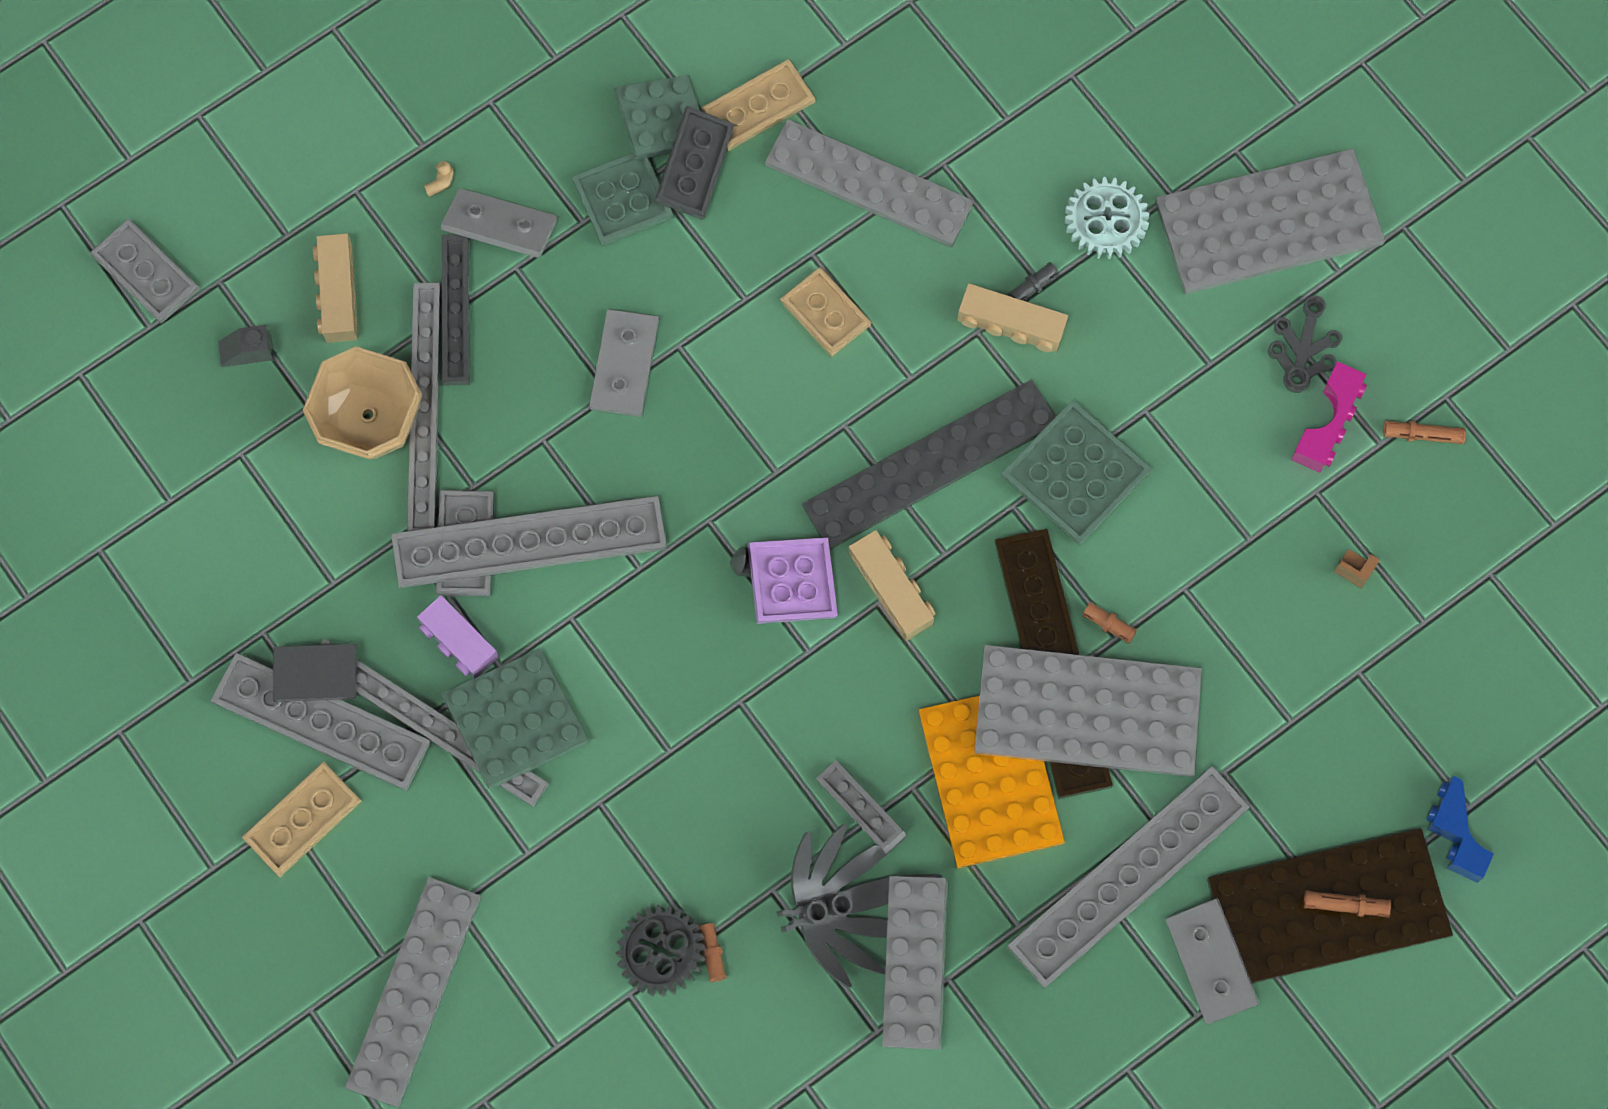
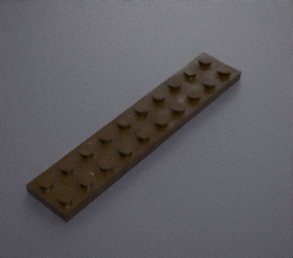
(1045, 626)

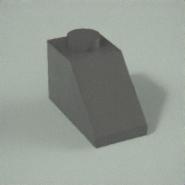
(246, 346)

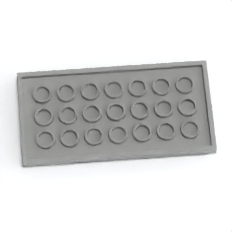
(1269, 221)
(1088, 711)

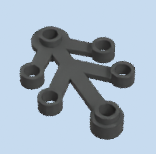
(1304, 349)

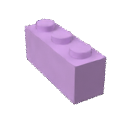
(457, 638)

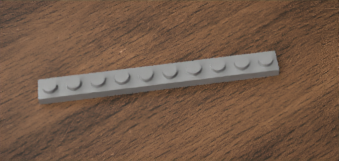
(425, 426)
(433, 727)

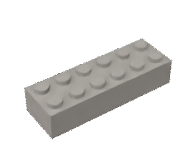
(915, 963)

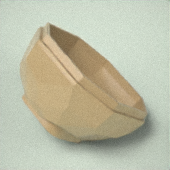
(358, 385)

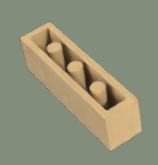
(336, 288)
(1012, 318)
(891, 585)

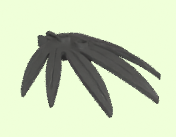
(825, 907)

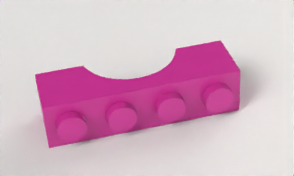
(1341, 390)

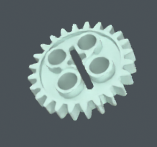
(1109, 239)

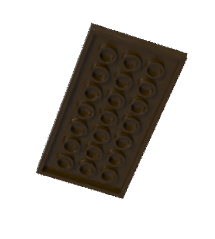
(1285, 938)

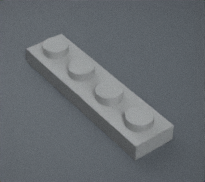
(861, 806)

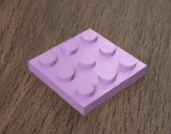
(792, 580)

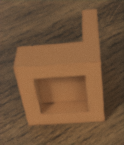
(1356, 568)

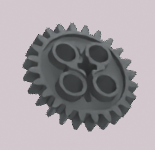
(673, 927)

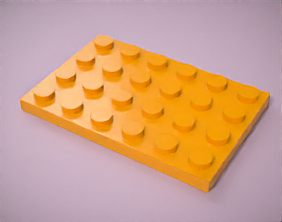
(988, 802)

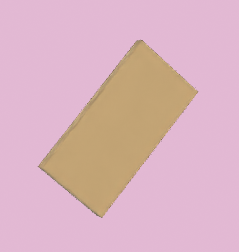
(762, 102)
(301, 819)

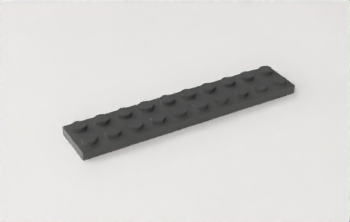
(929, 464)

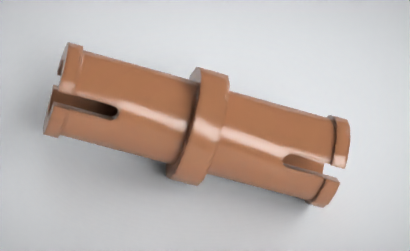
(1109, 622)
(712, 953)

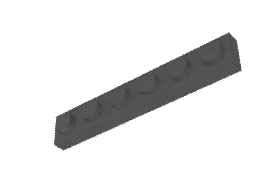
(455, 311)

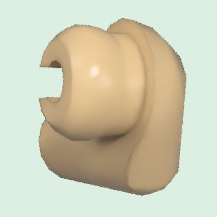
(442, 181)

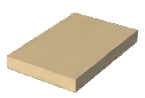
(825, 311)

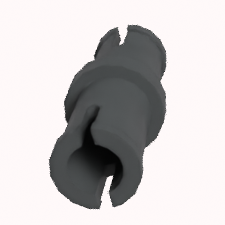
(1035, 282)

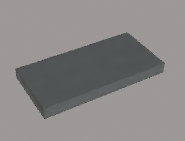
(694, 162)

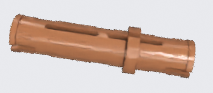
(1413, 431)
(1359, 904)

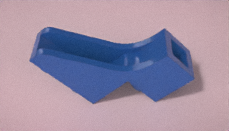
(1451, 822)

